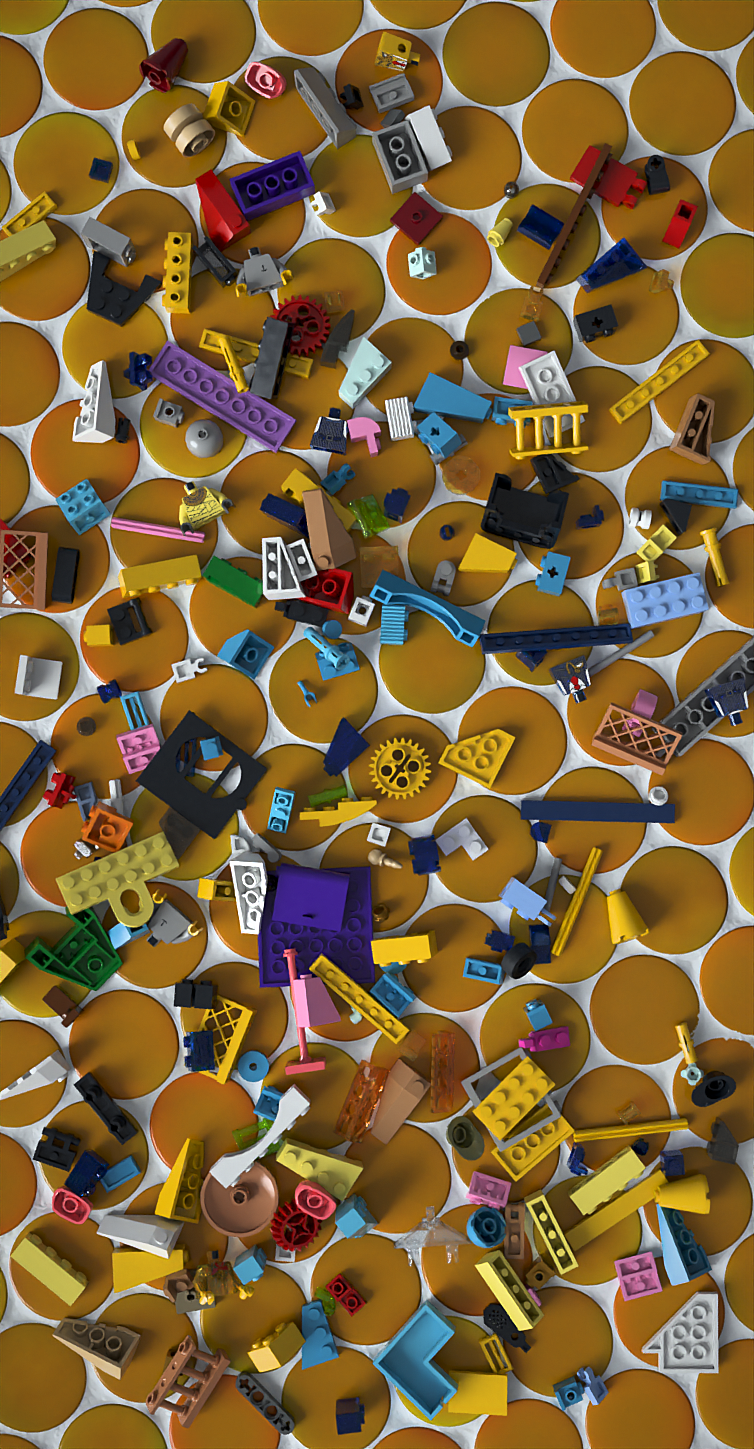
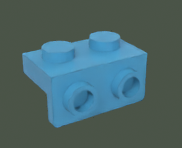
(500, 410)
(327, 667)
(392, 994)
(268, 1103)

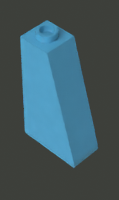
(451, 401)

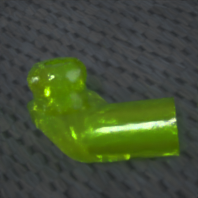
(328, 1301)

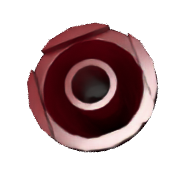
(164, 65)

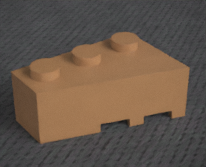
(694, 430)

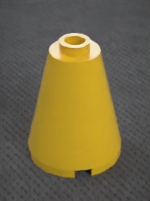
(624, 918)
(685, 1194)

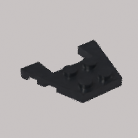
(112, 299)

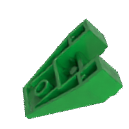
(81, 955)

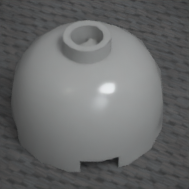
(210, 441)

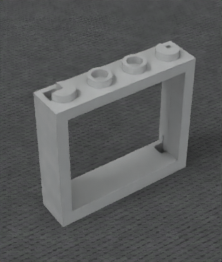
(554, 1106)

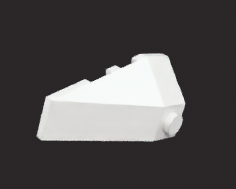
(97, 414)
(250, 890)
(44, 1073)
(146, 1232)

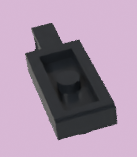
(303, 612)

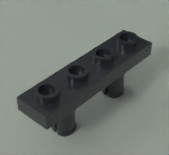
(105, 1108)

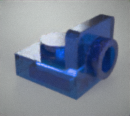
(588, 521)
(577, 1156)

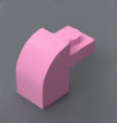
(365, 428)
(644, 705)

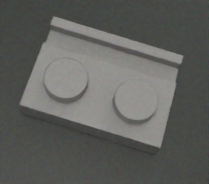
(391, 93)

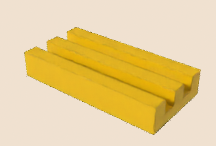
(488, 1339)

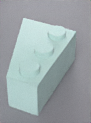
(364, 373)

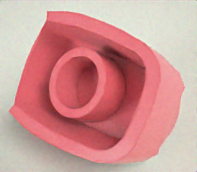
(265, 80)
(314, 1199)
(70, 1205)

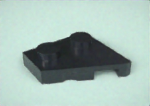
(552, 473)

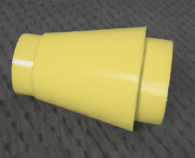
(498, 234)

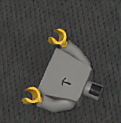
(261, 274)
(169, 923)

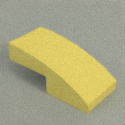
(656, 544)

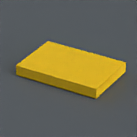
(479, 1393)

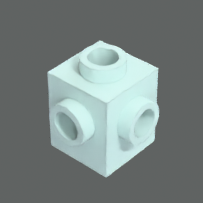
(422, 263)

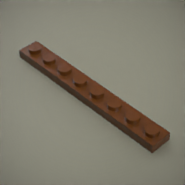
(578, 210)

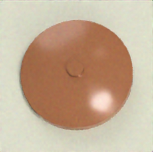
(245, 1206)

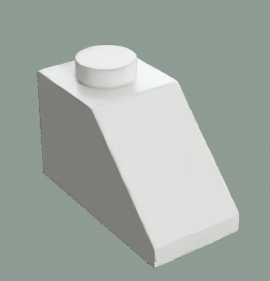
(302, 559)

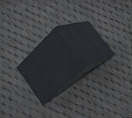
(677, 513)

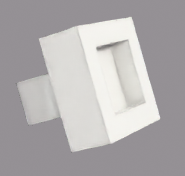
(324, 203)

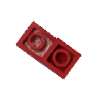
(346, 1294)

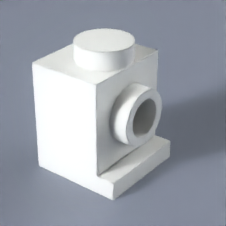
(355, 616)

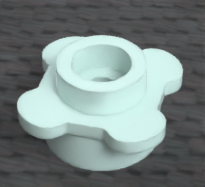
(692, 1079)

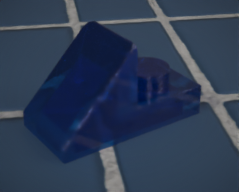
(540, 942)

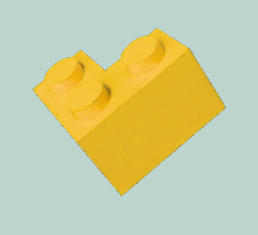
(276, 1348)

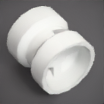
(640, 518)

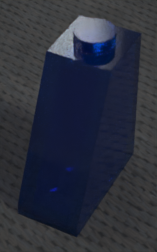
(285, 514)
(344, 748)

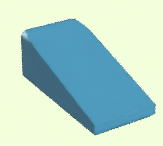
(483, 971)

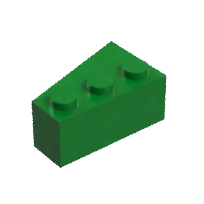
(234, 581)

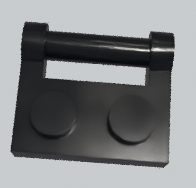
(123, 622)

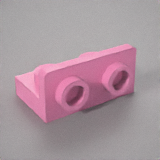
(488, 1191)

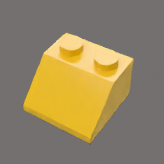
(229, 108)

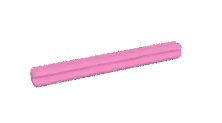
(156, 529)

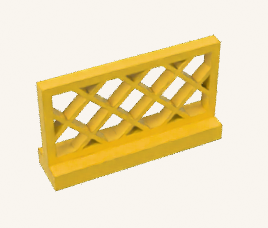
(237, 1040)

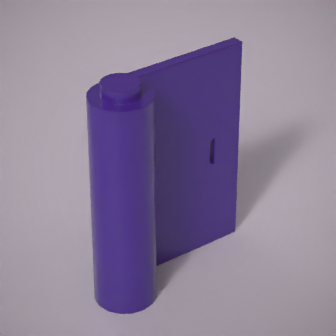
(312, 893)

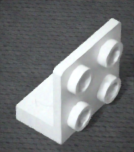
(38, 677)

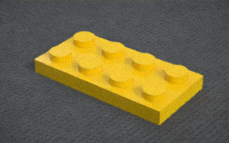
(513, 1098)
(532, 1149)

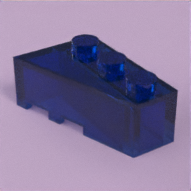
(613, 266)

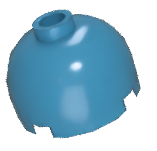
(486, 1227)

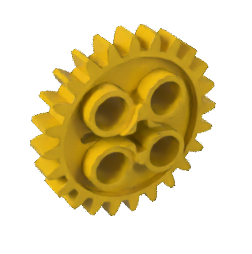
(414, 779)

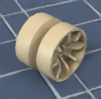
(189, 130)

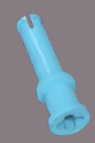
(337, 655)

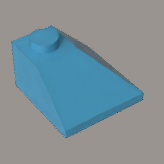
(246, 652)

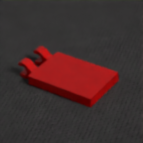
(614, 182)

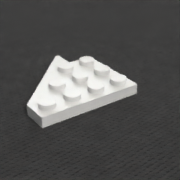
(689, 1337)

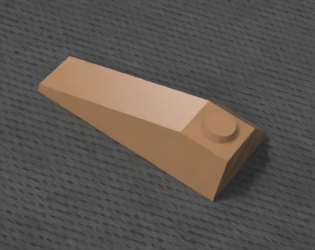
(328, 537)
(400, 1096)

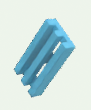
(127, 712)

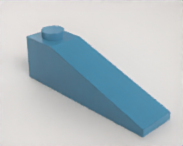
(681, 1254)

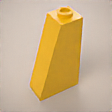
(138, 1266)

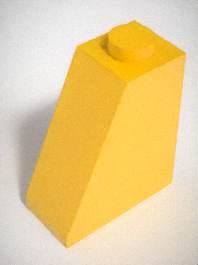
(487, 556)

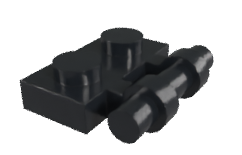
(53, 1154)

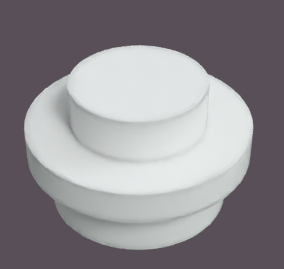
(658, 796)

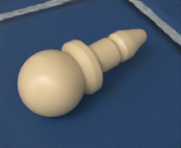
(376, 857)

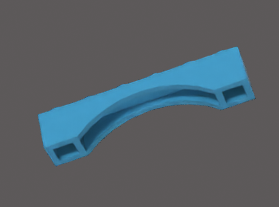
(394, 590)

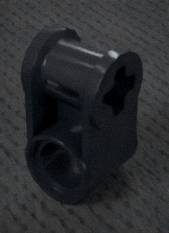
(656, 178)

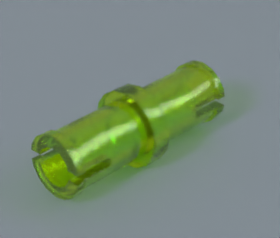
(327, 796)

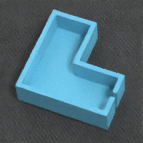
(409, 1361)

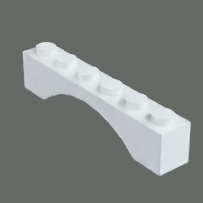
(231, 1165)

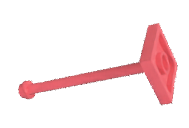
(304, 1063)

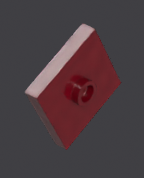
(416, 218)

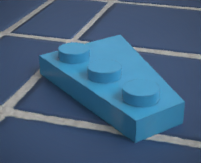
(317, 1334)

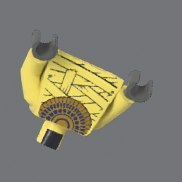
(201, 507)

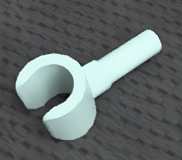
(356, 1016)

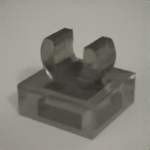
(84, 849)

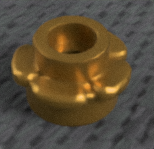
(380, 913)

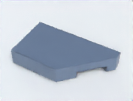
(85, 798)

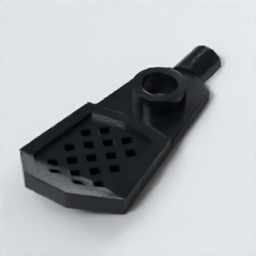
(507, 1328)

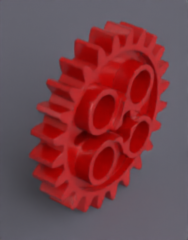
(308, 340)

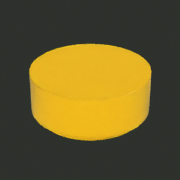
(133, 149)

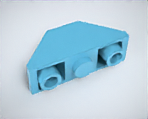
(281, 809)

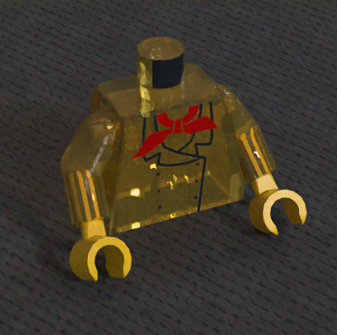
(218, 1280)

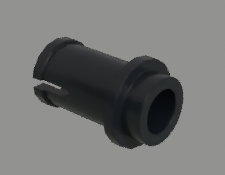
(122, 430)

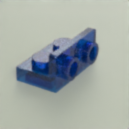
(199, 1050)

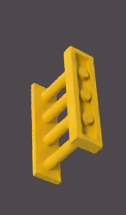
(538, 412)

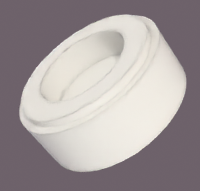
(567, 885)

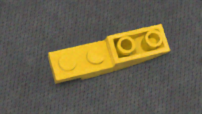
(346, 811)

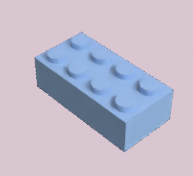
(665, 600)

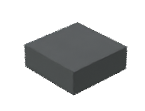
(393, 117)
(528, 333)

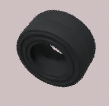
(518, 960)

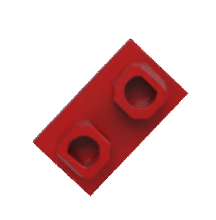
(62, 791)

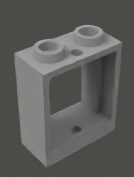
(108, 242)

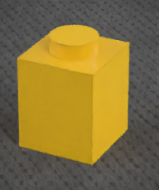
(99, 635)

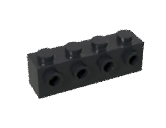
(272, 357)

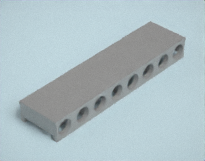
(695, 713)

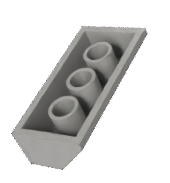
(324, 106)

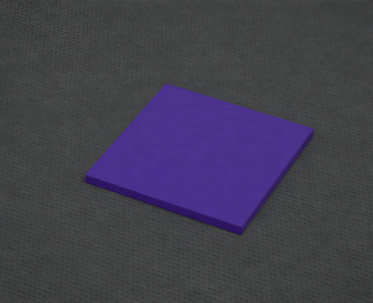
(346, 949)

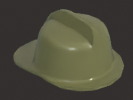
(465, 1138)

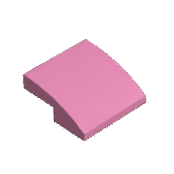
(518, 357)
(138, 747)
(638, 1276)

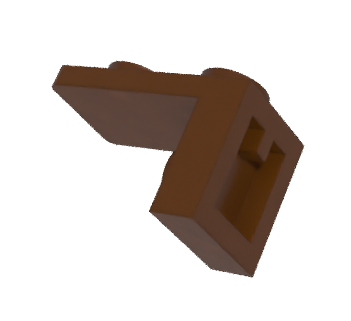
(62, 1005)

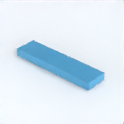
(699, 494)

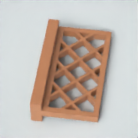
(40, 565)
(633, 753)

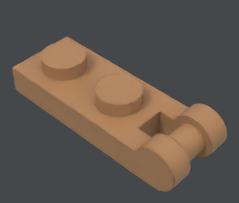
(514, 1231)

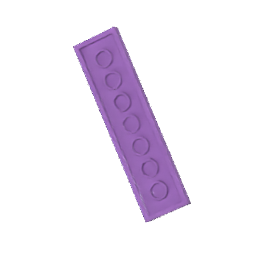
(220, 397)

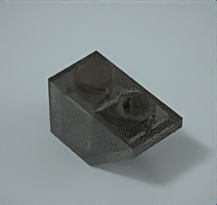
(722, 1144)

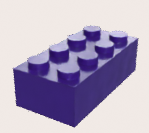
(272, 186)

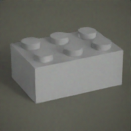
(400, 156)

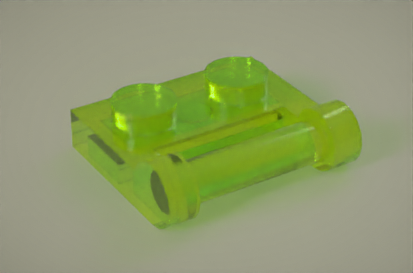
(369, 515)
(238, 1134)

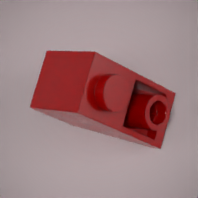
(679, 223)

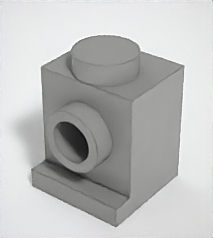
(173, 419)

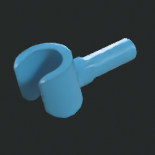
(307, 695)

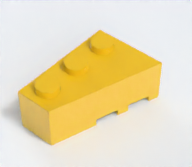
(404, 948)

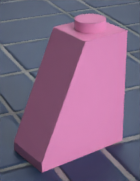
(313, 1002)

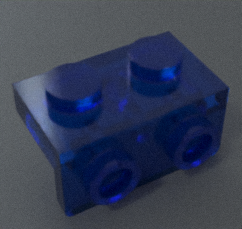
(540, 227)

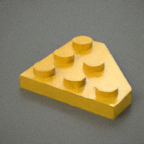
(479, 756)

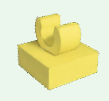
(646, 572)

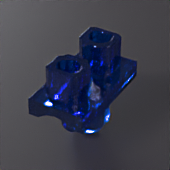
(137, 371)

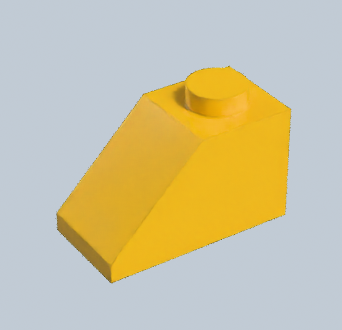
(216, 889)

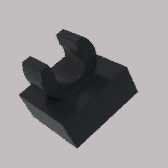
(353, 97)

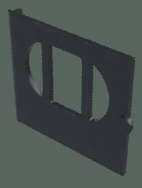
(171, 787)

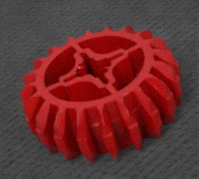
(295, 1235)

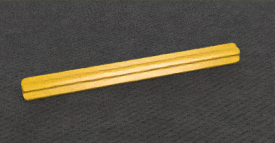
(576, 901)
(630, 1130)

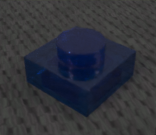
(101, 170)

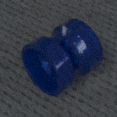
(109, 691)

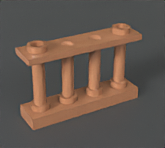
(196, 1396)

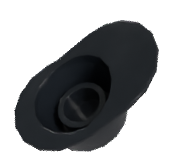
(713, 1088)

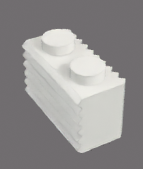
(399, 418)

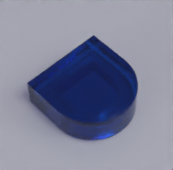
(540, 831)

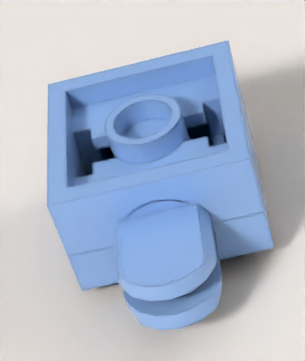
(525, 900)

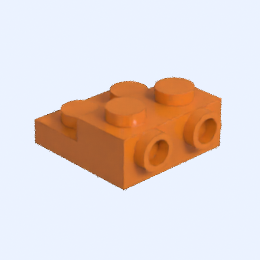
(106, 827)

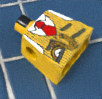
(395, 53)

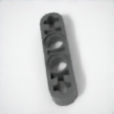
(262, 1405)

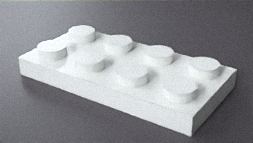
(549, 385)

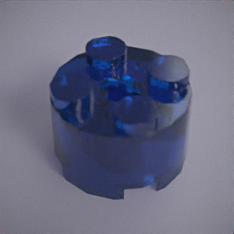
(425, 855)

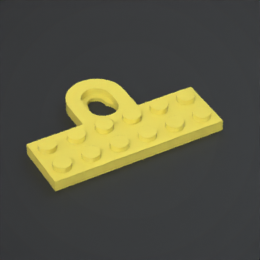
(119, 873)

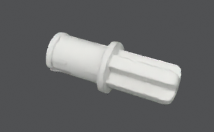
(116, 796)

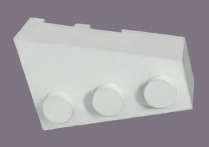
(429, 138)
(278, 571)

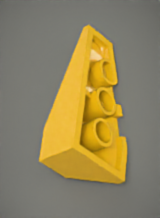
(182, 1189)

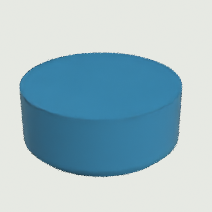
(331, 629)

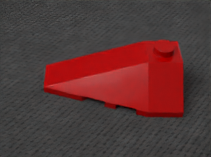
(222, 216)
(330, 590)

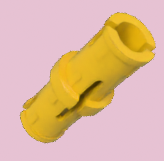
(690, 1055)

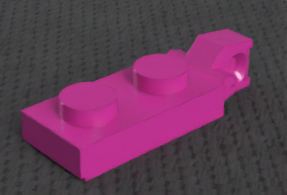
(546, 1039)

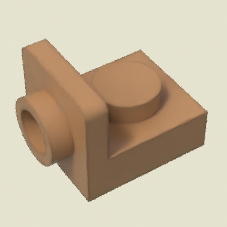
(177, 1283)

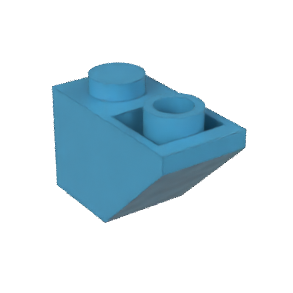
(122, 935)
(537, 1014)

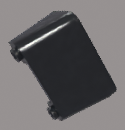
(523, 514)

